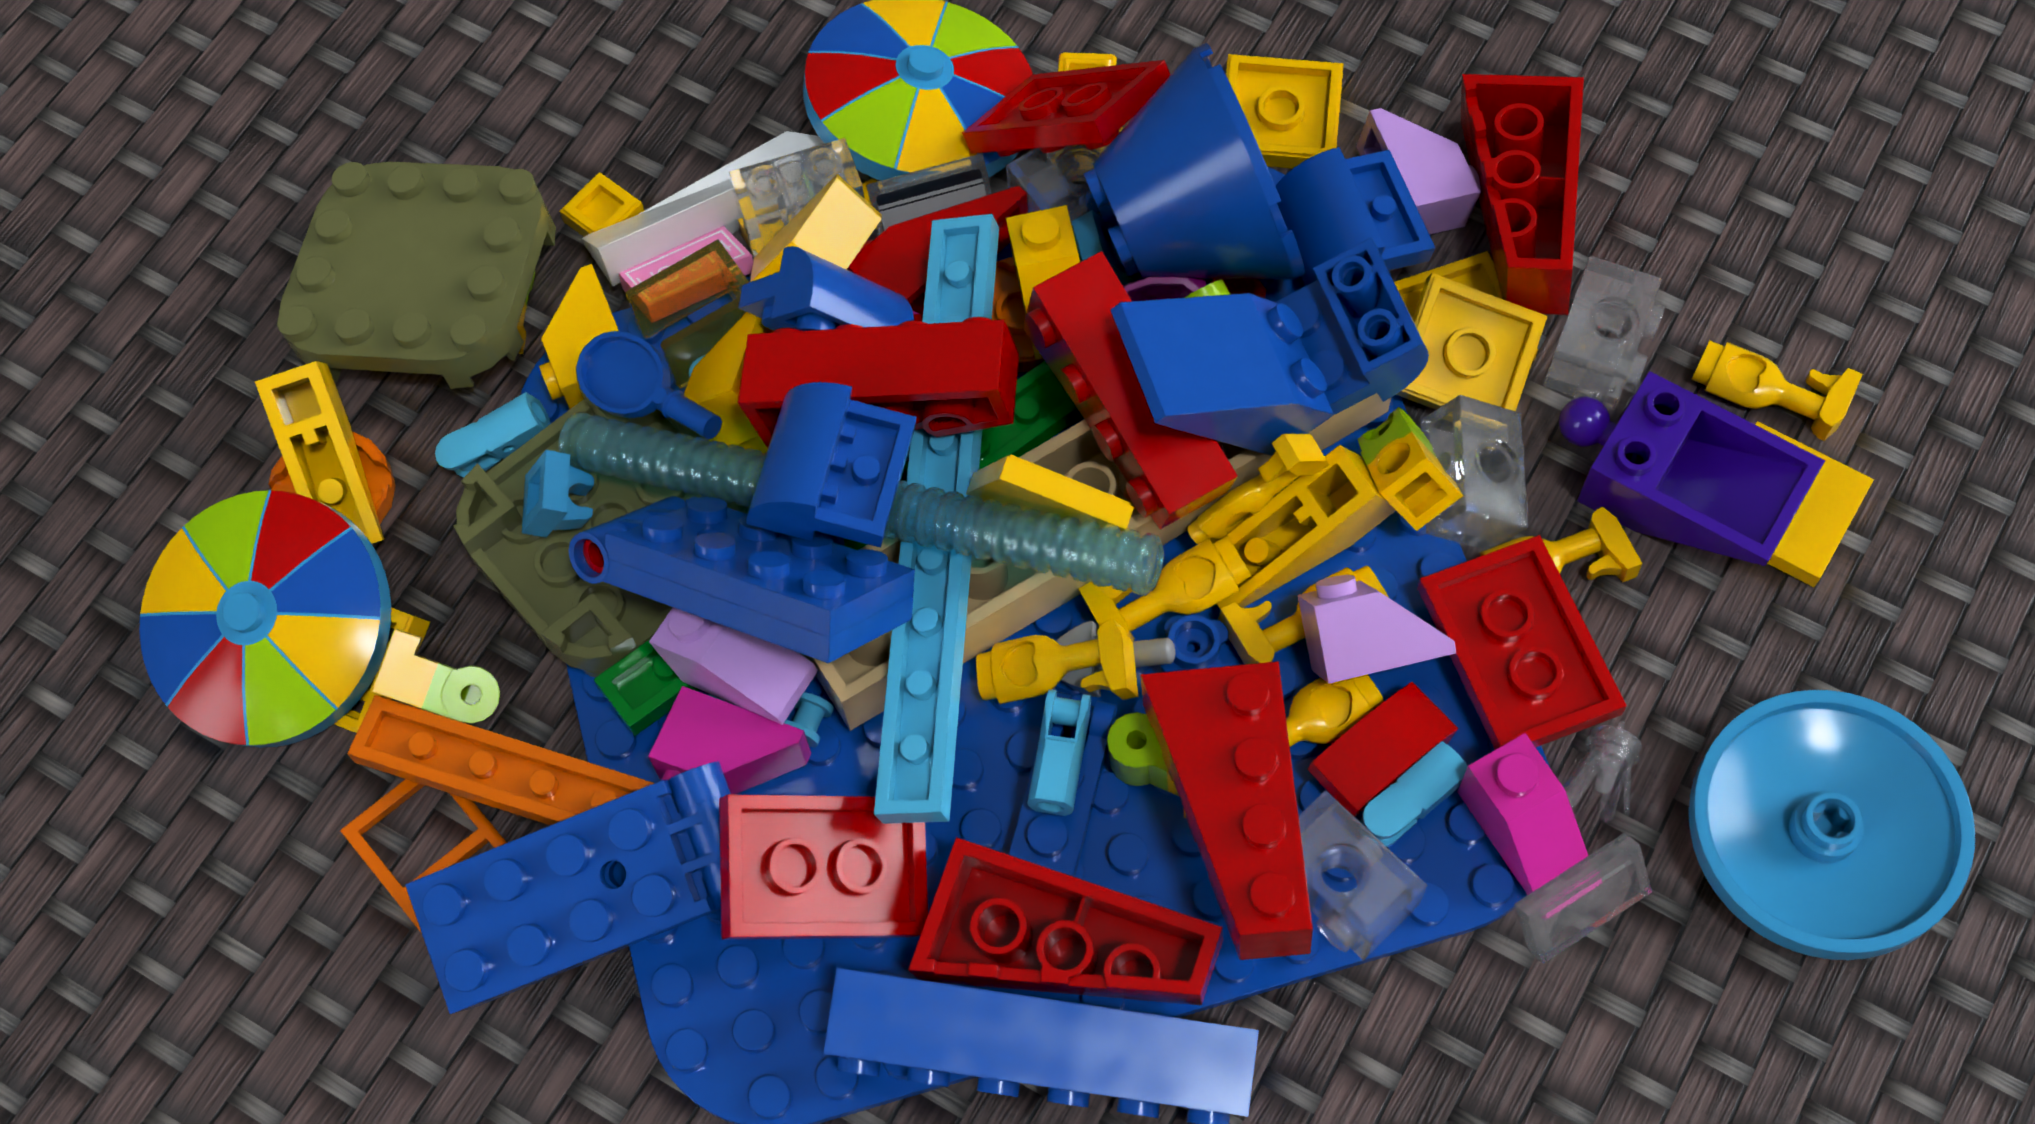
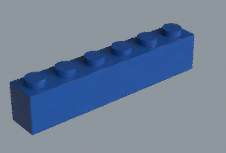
(1040, 1043)

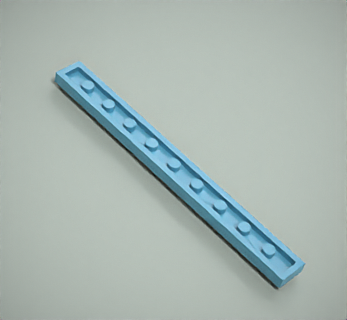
(929, 649)

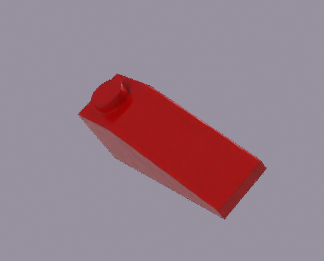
(901, 251)

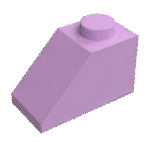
(1430, 165)
(1362, 632)
(733, 664)

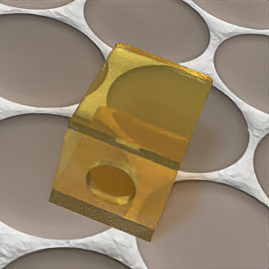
(680, 292)

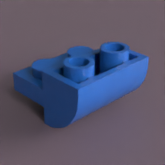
(1345, 201)
(820, 296)
(1358, 328)
(831, 466)

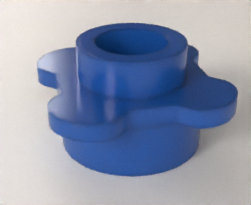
(1199, 630)

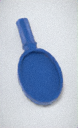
(633, 380)

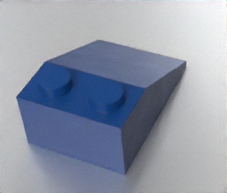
(1224, 367)

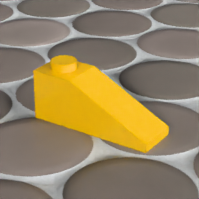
(319, 442)
(1307, 525)

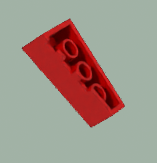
(1526, 154)
(942, 373)
(1051, 932)

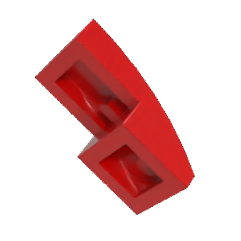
(1381, 748)

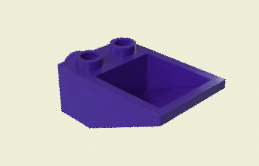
(1704, 474)

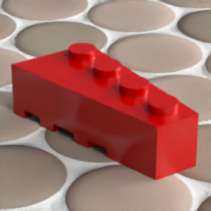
(1080, 342)
(1235, 778)

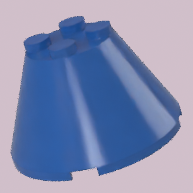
(1193, 186)

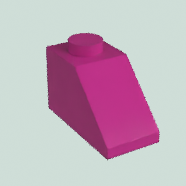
(713, 730)
(1523, 812)

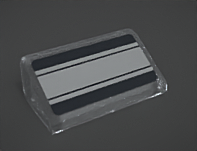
(928, 190)

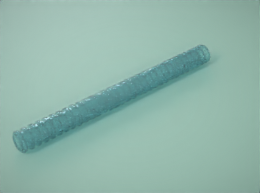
(916, 515)

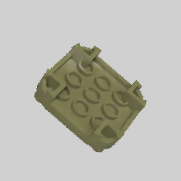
(416, 269)
(575, 619)

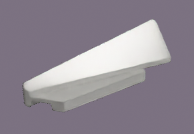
(685, 214)

